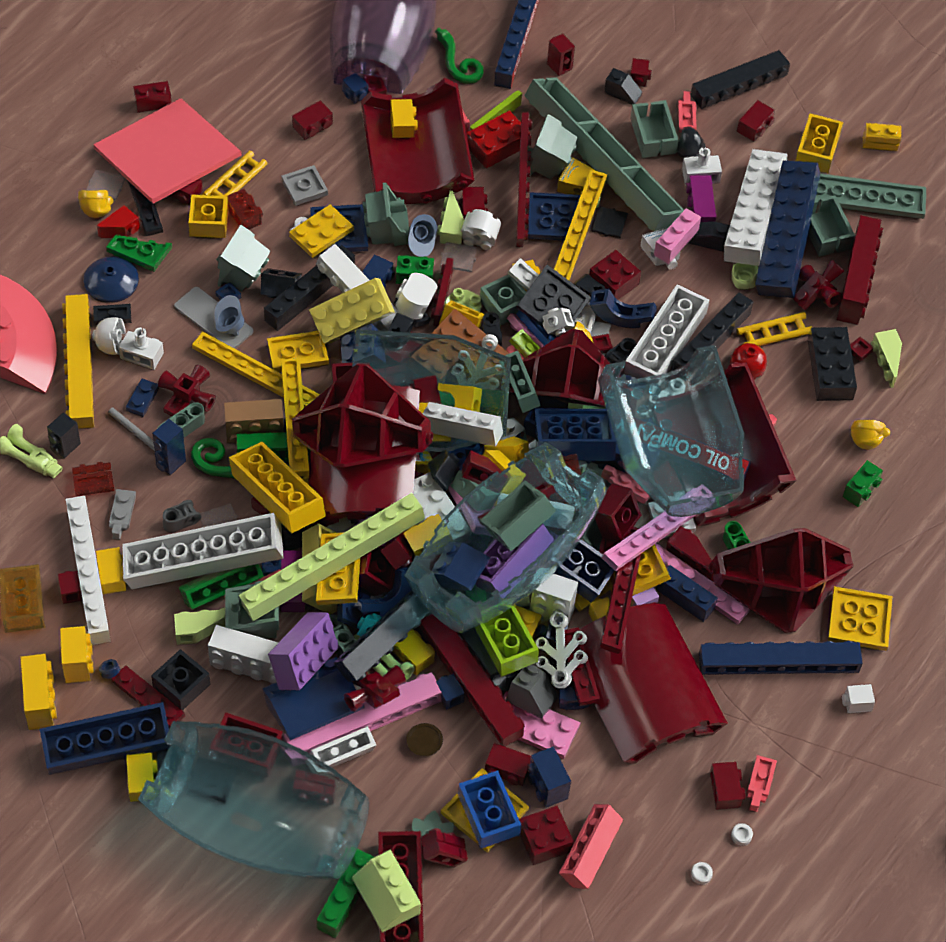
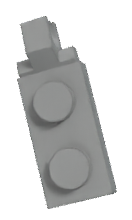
(121, 512)

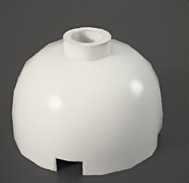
(109, 335)

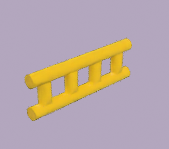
(246, 177)
(780, 322)

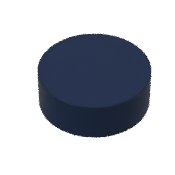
(109, 669)

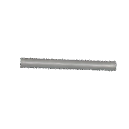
(131, 427)

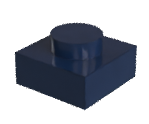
(227, 290)

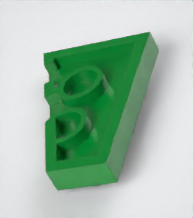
(139, 252)

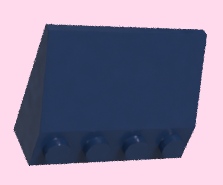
(577, 432)
(313, 705)

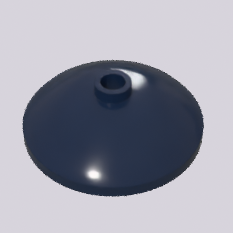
(111, 286)

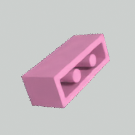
(677, 236)

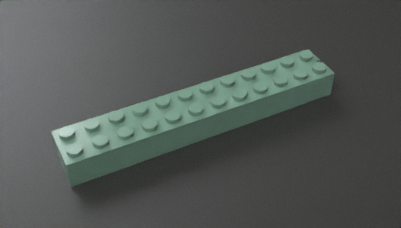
(606, 154)

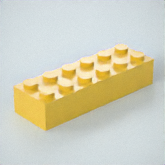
(277, 487)

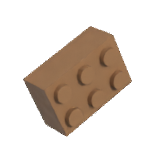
(253, 417)

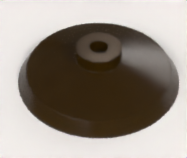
(424, 739)

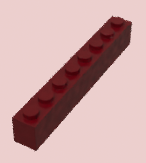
(473, 680)

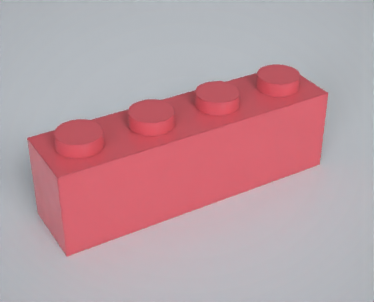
(591, 846)

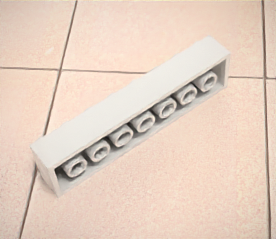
(753, 208)
(202, 551)

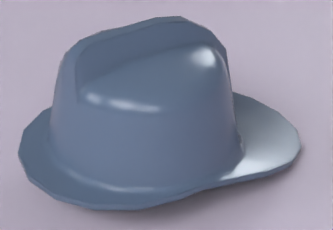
(422, 235)
(228, 315)

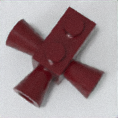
(819, 286)
(186, 390)
(376, 689)

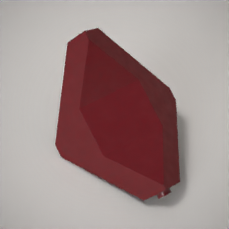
(567, 369)
(361, 421)
(783, 575)

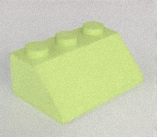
(387, 891)

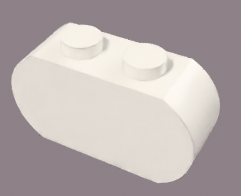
(415, 295)

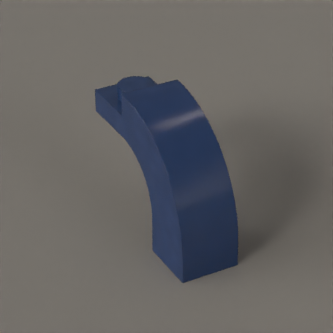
(619, 313)
(382, 605)

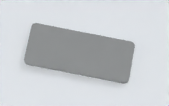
(200, 309)

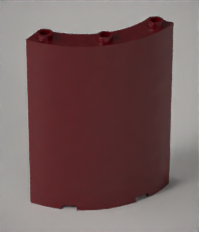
(432, 161)
(761, 445)
(364, 487)
(652, 686)

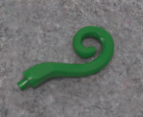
(448, 43)
(218, 471)

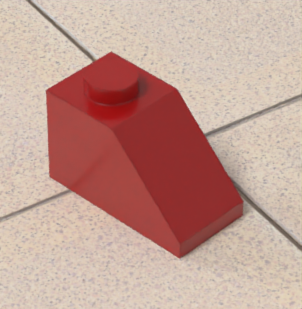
(121, 223)

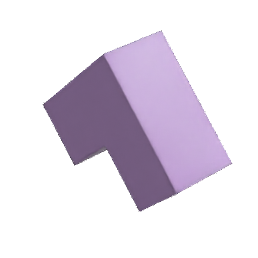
(645, 597)

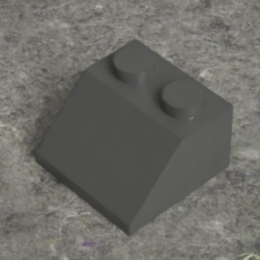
(532, 691)

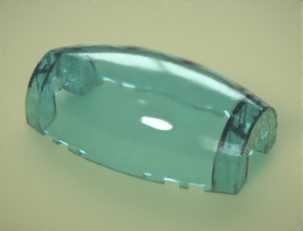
(575, 504)
(280, 808)

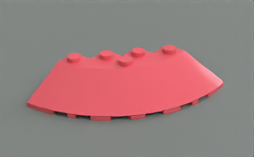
(26, 338)

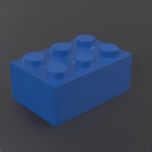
(489, 809)

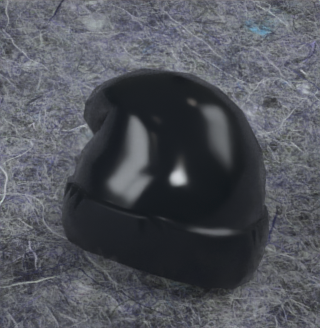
(690, 143)

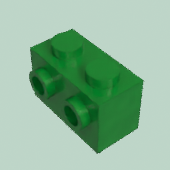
(408, 264)
(863, 483)

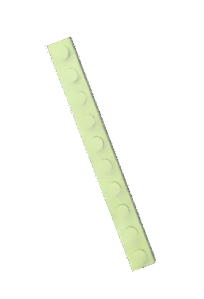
(332, 557)

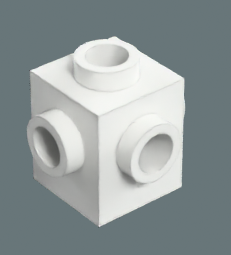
(558, 321)

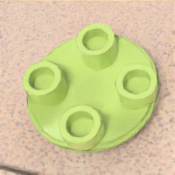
(465, 298)

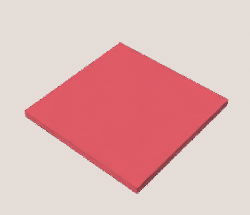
(167, 150)

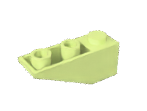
(451, 221)
(888, 351)
(196, 626)

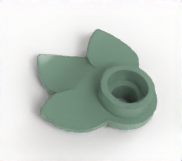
(430, 822)

